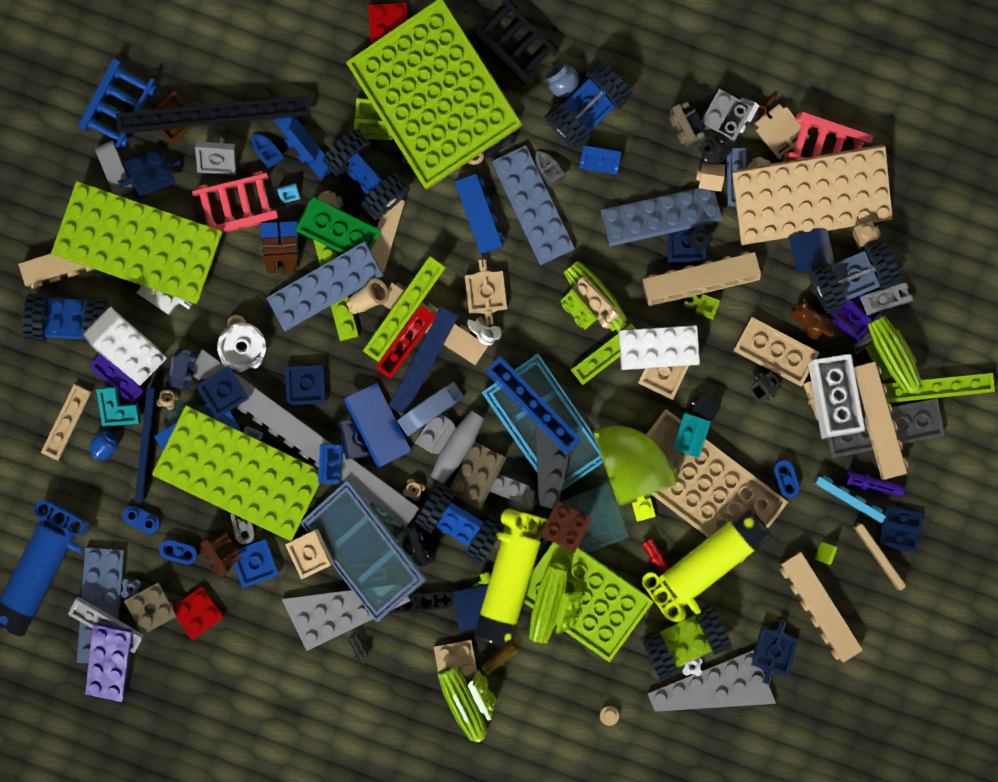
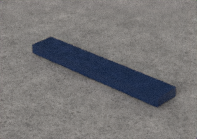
(423, 360)
(145, 445)

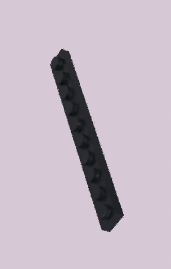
(212, 114)

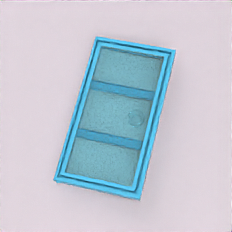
(522, 428)

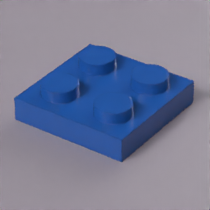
(256, 564)

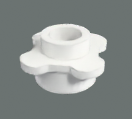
(696, 670)

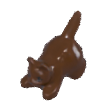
(814, 321)

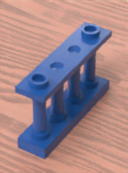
(107, 88)

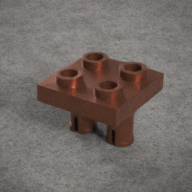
(565, 527)
(211, 548)

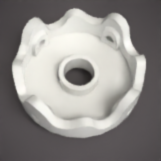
(241, 359)

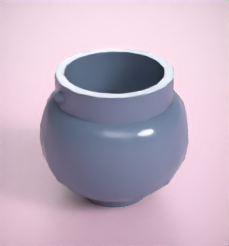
(563, 80)

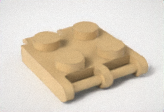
(779, 130)

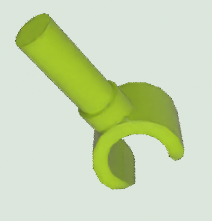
(485, 578)

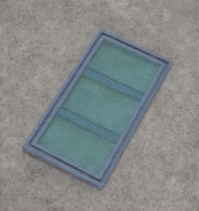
(364, 551)

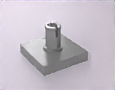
(215, 157)

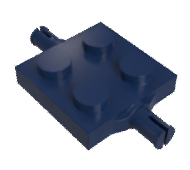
(149, 172)
(774, 652)

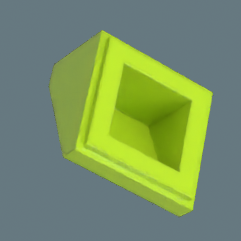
(826, 553)

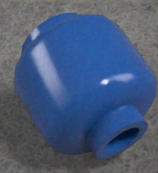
(103, 445)

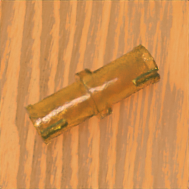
(499, 659)

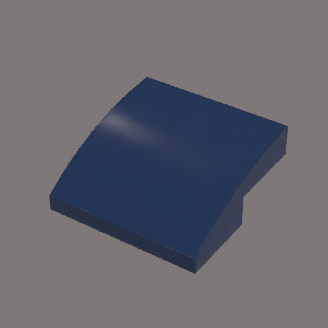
(811, 249)
(900, 529)
(468, 605)

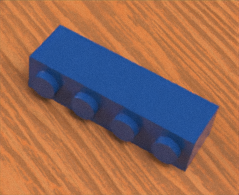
(478, 214)

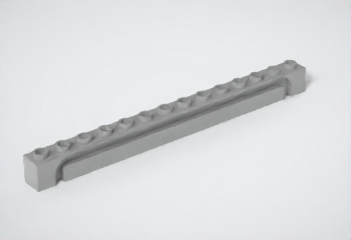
(308, 441)

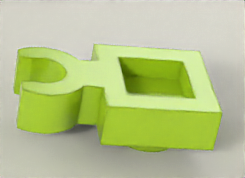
(705, 306)

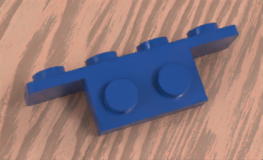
(307, 149)

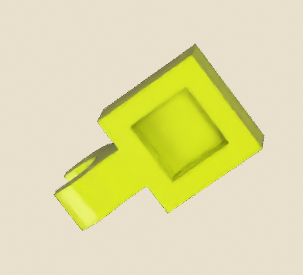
(643, 509)

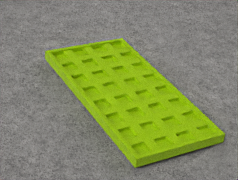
(136, 242)
(238, 473)

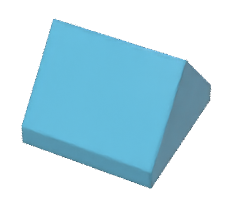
(288, 193)

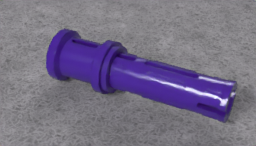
(866, 481)

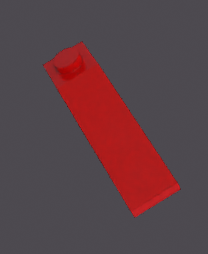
(405, 342)

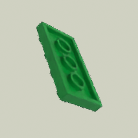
(335, 227)

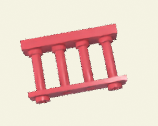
(824, 128)
(248, 219)

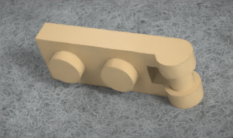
(596, 302)

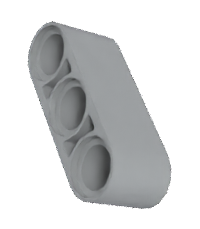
(113, 167)

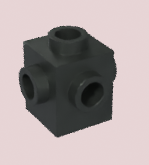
(714, 149)
(764, 387)

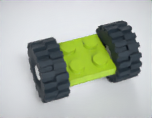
(686, 642)

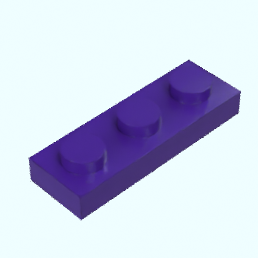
(116, 377)

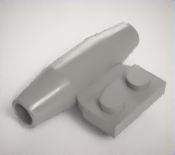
(449, 442)

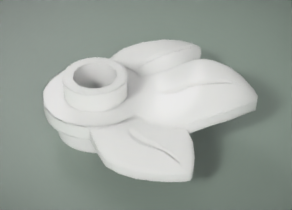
(485, 334)

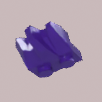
(853, 318)

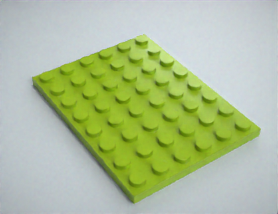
(434, 93)

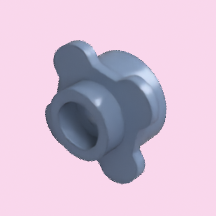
(127, 584)

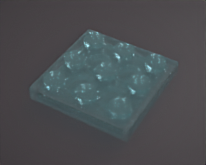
(606, 520)

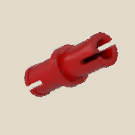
(655, 556)

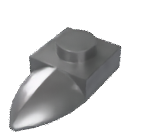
(549, 169)

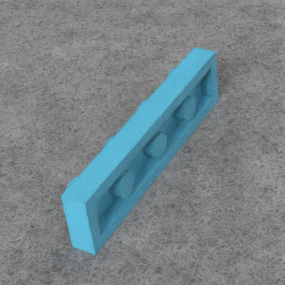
(843, 494)

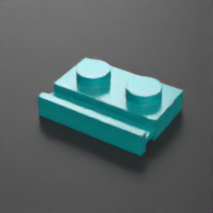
(691, 435)

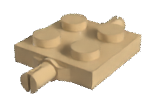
(485, 292)

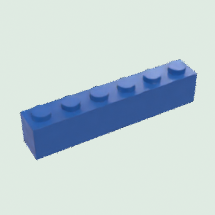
(533, 406)

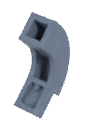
(430, 408)

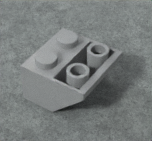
(726, 115)

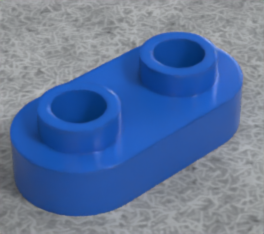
(788, 477)
(141, 519)
(178, 553)

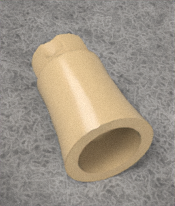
(369, 296)

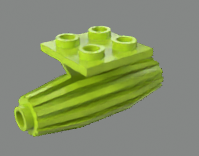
(576, 306)
(893, 355)
(553, 605)
(468, 700)

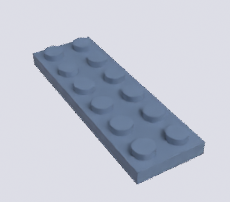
(533, 205)
(660, 216)
(324, 286)
(101, 588)

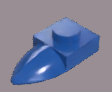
(266, 150)

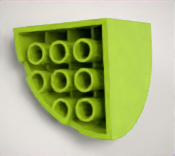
(633, 463)

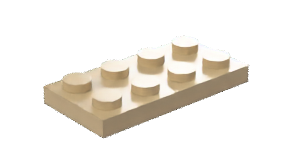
(775, 351)

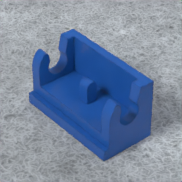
(600, 160)
(330, 464)

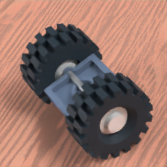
(854, 276)

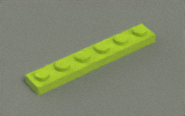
(404, 309)
(343, 317)
(943, 388)

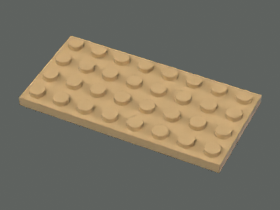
(812, 194)
(710, 487)

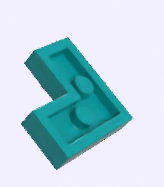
(112, 412)

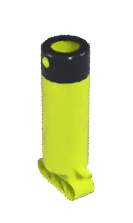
(707, 564)
(510, 577)

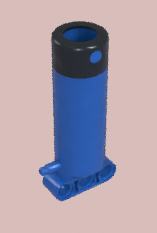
(38, 566)

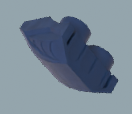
(178, 366)

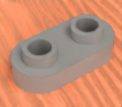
(241, 525)

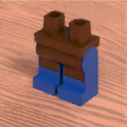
(280, 252)

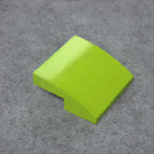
(369, 121)

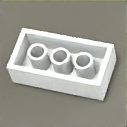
(124, 346)
(658, 347)
(836, 396)

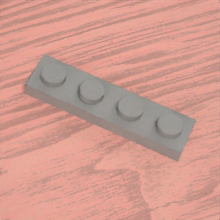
(89, 614)

